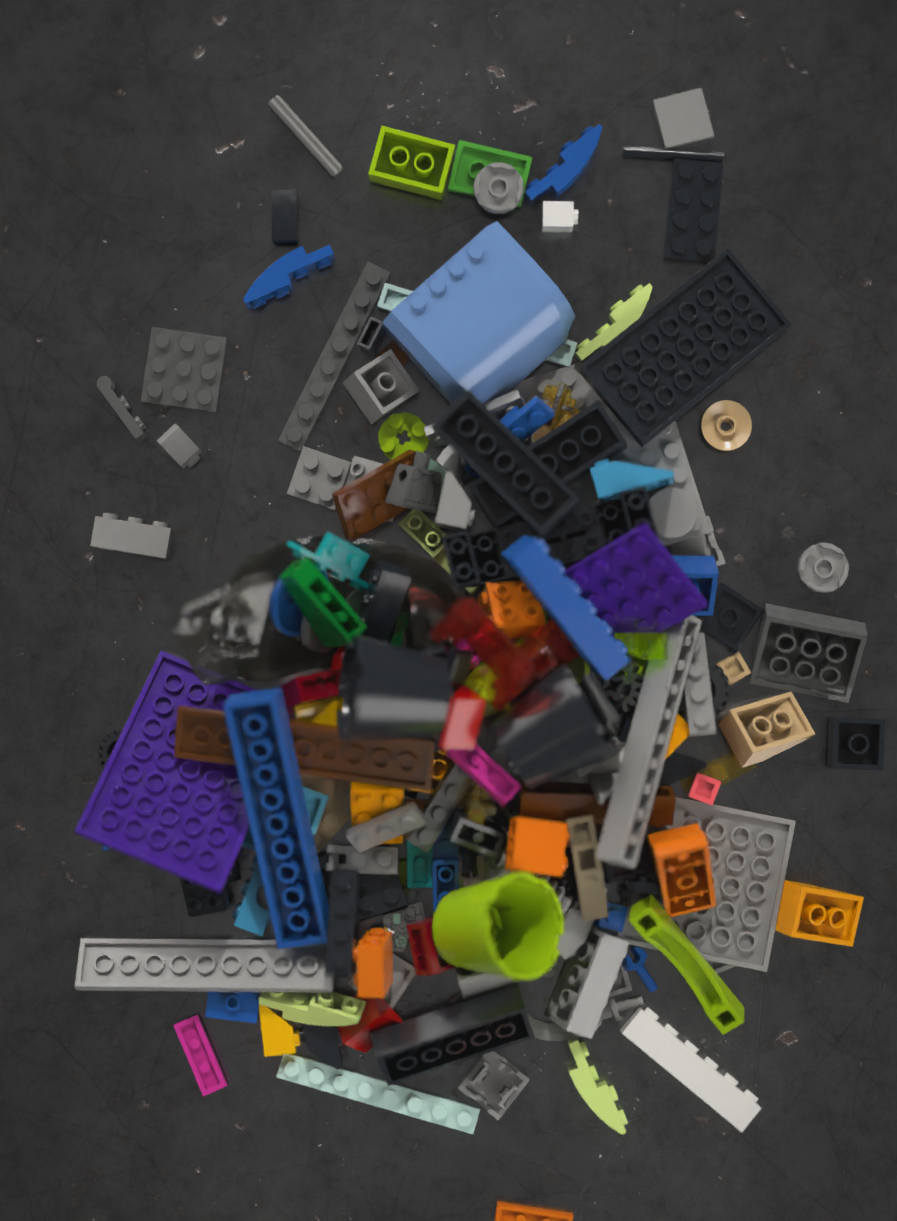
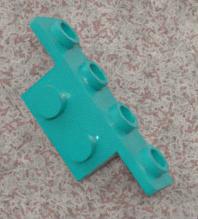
(339, 556)

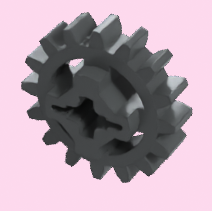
(627, 687)

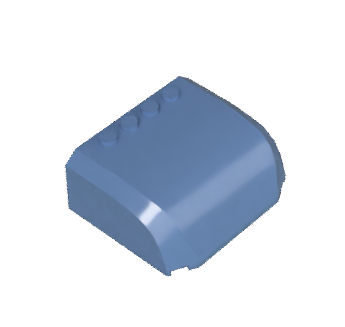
(482, 319)

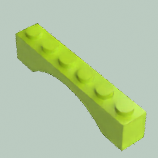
(662, 932)

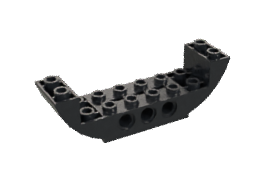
(582, 532)

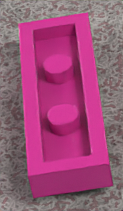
(486, 773)
(200, 1054)

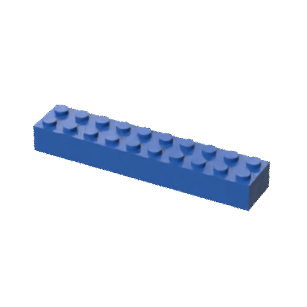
(278, 817)

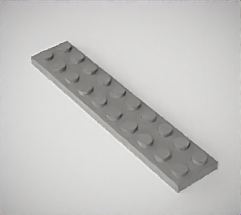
(200, 966)

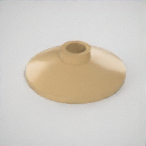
(735, 416)

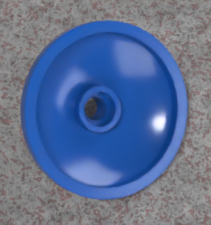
(284, 610)

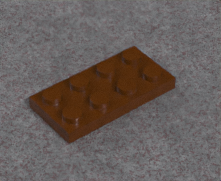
(362, 502)

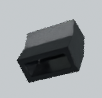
(377, 339)

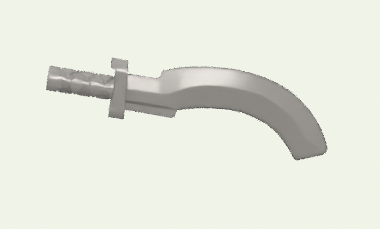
(553, 1032)

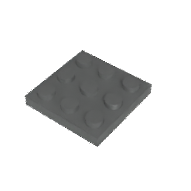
(184, 370)

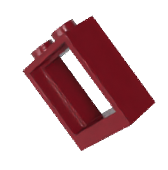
(304, 690)
(424, 949)

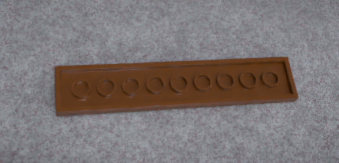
(319, 752)

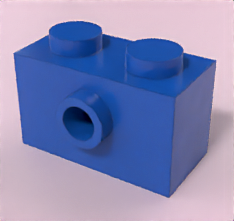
(233, 1006)

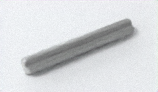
(305, 135)

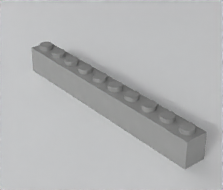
(647, 747)

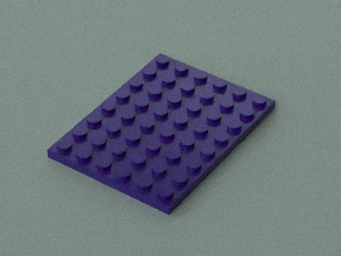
(164, 807)

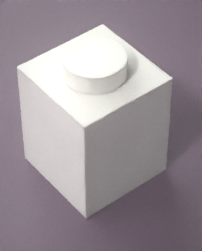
(559, 216)

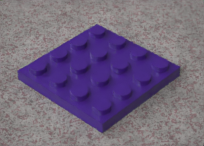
(636, 584)

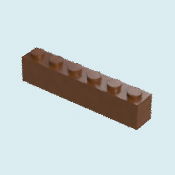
(570, 800)

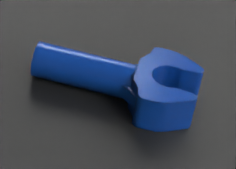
(638, 966)

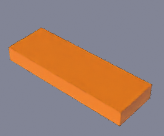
(517, 1212)

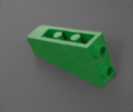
(321, 604)

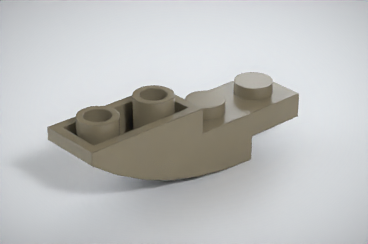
(587, 868)

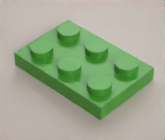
(473, 157)

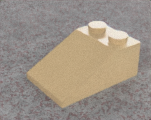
(765, 728)

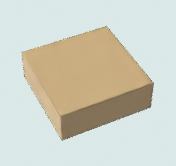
(734, 667)

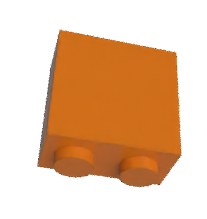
(512, 608)
(537, 847)
(374, 963)

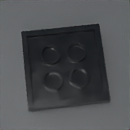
(378, 891)

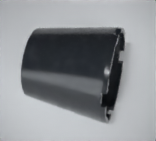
(391, 692)
(552, 731)

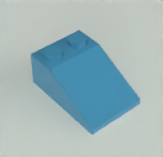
(617, 477)

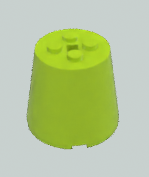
(501, 926)

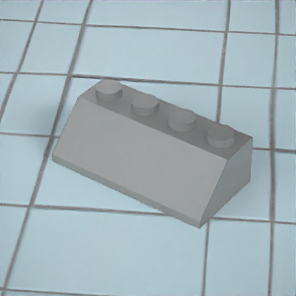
(586, 982)

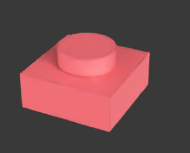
(704, 788)

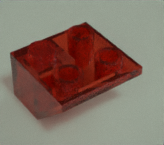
(548, 650)

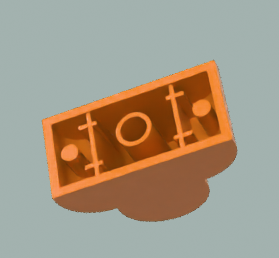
(682, 869)

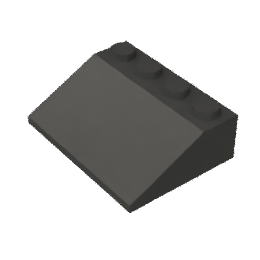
(808, 653)

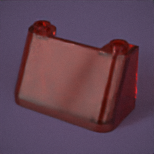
(473, 624)

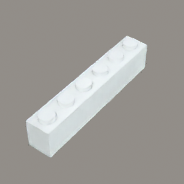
(690, 1068)

